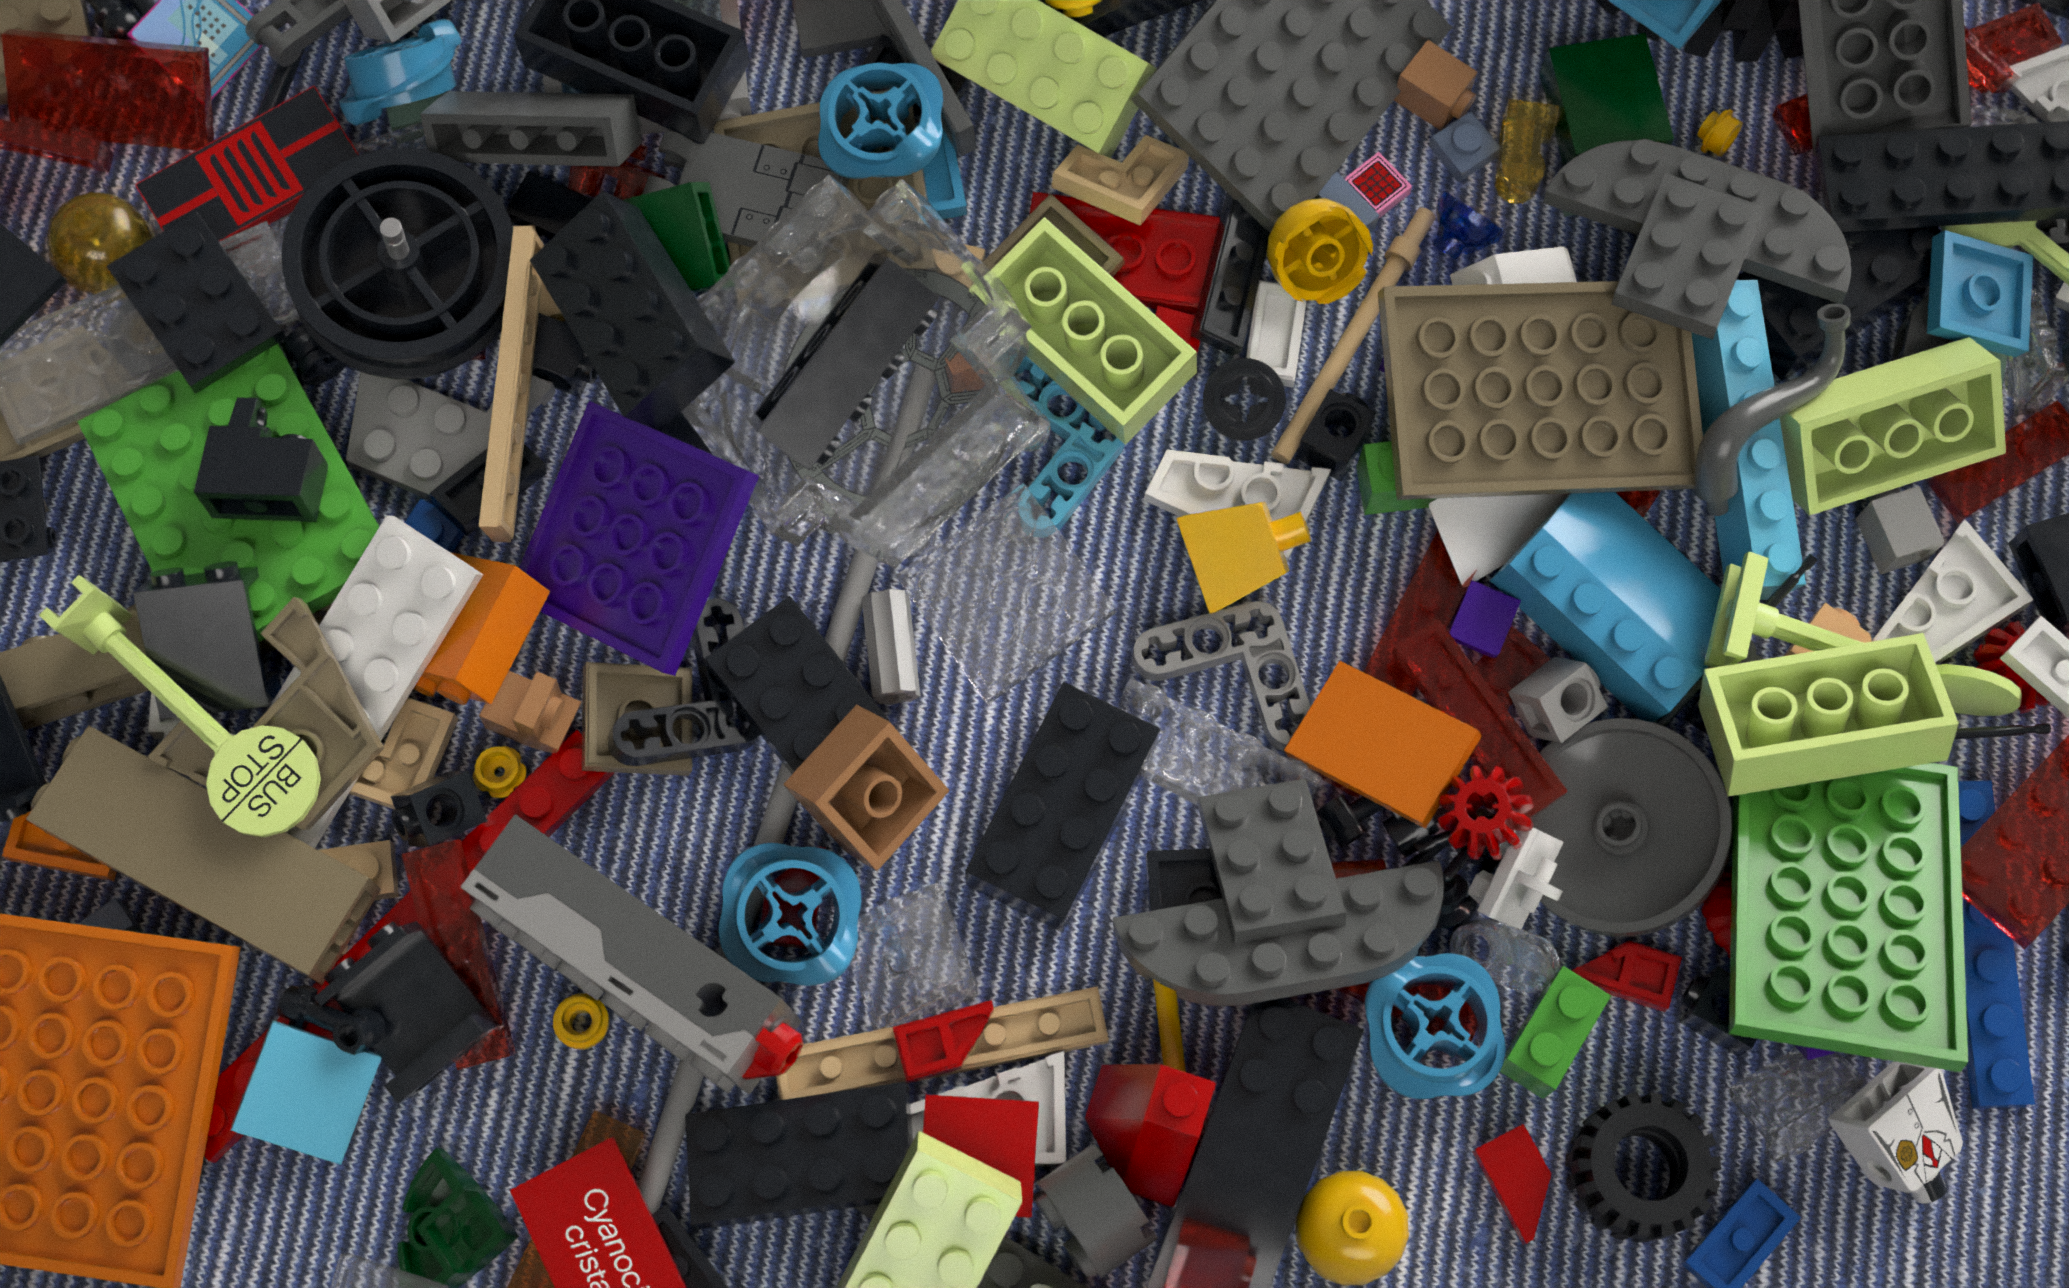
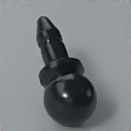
(114, 18)

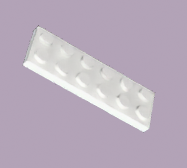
(390, 626)

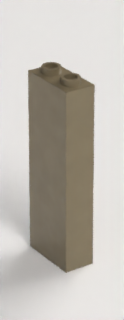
(171, 841)

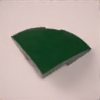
(452, 1224)

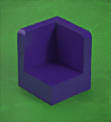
(1483, 619)

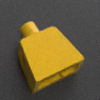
(1239, 549)

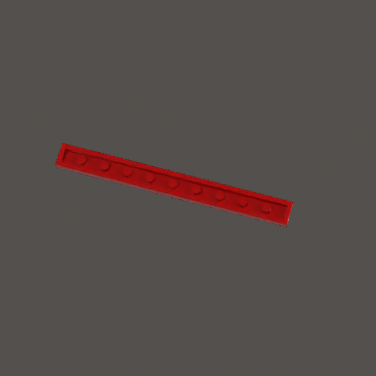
(541, 800)

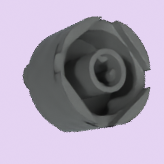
(1095, 1213)

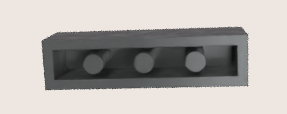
(533, 128)

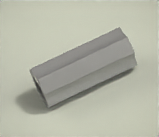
(890, 647)

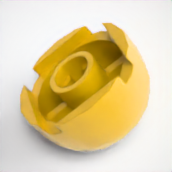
(1319, 250)
(1352, 1227)

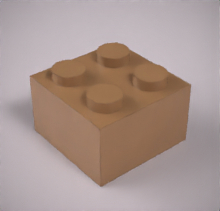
(866, 787)

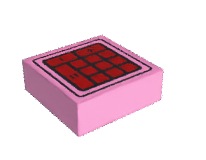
(1379, 184)

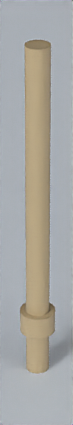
(1400, 258)

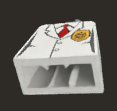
(1902, 1130)

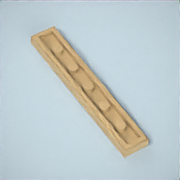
(512, 388)
(1011, 1035)

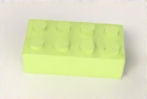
(1046, 67)
(1094, 332)
(1895, 425)
(1827, 714)
(935, 1222)

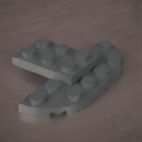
(1699, 229)
(1282, 911)

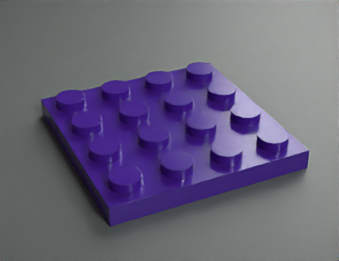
(635, 536)

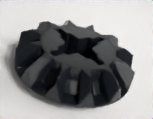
(1226, 382)

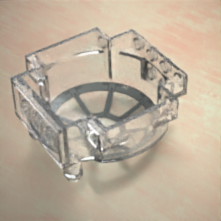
(932, 427)

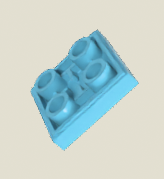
(305, 1093)

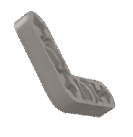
(1250, 650)

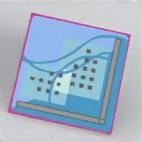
(206, 24)

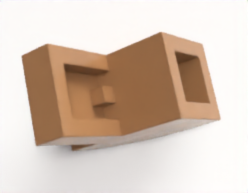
(531, 711)

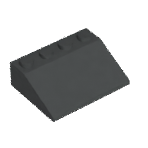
(1884, 66)

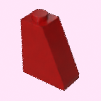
(1149, 1125)

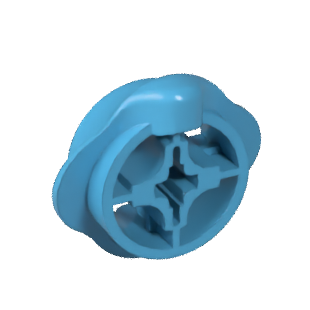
(400, 72)
(909, 152)
(826, 958)
(1400, 1068)

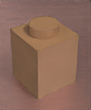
(1436, 86)

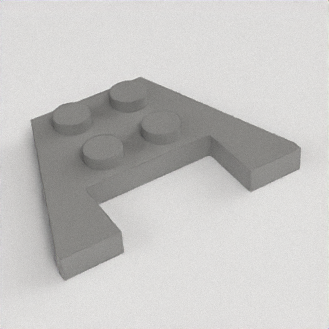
(419, 435)

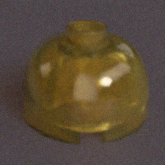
(90, 235)

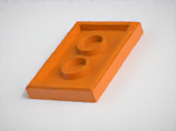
(1382, 743)

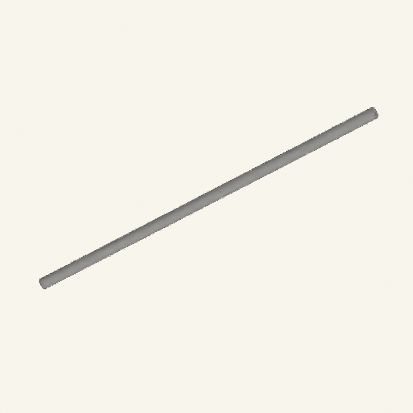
(772, 830)

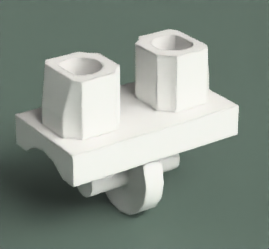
(1519, 879)

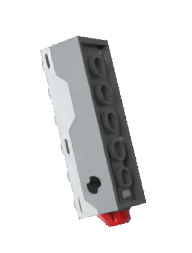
(634, 956)

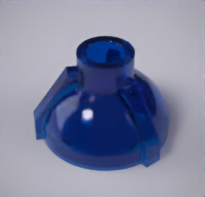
(1463, 228)

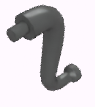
(1724, 439)

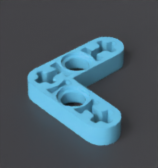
(1077, 448)

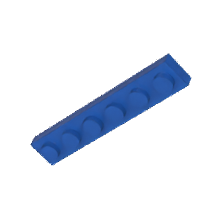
(1995, 1021)

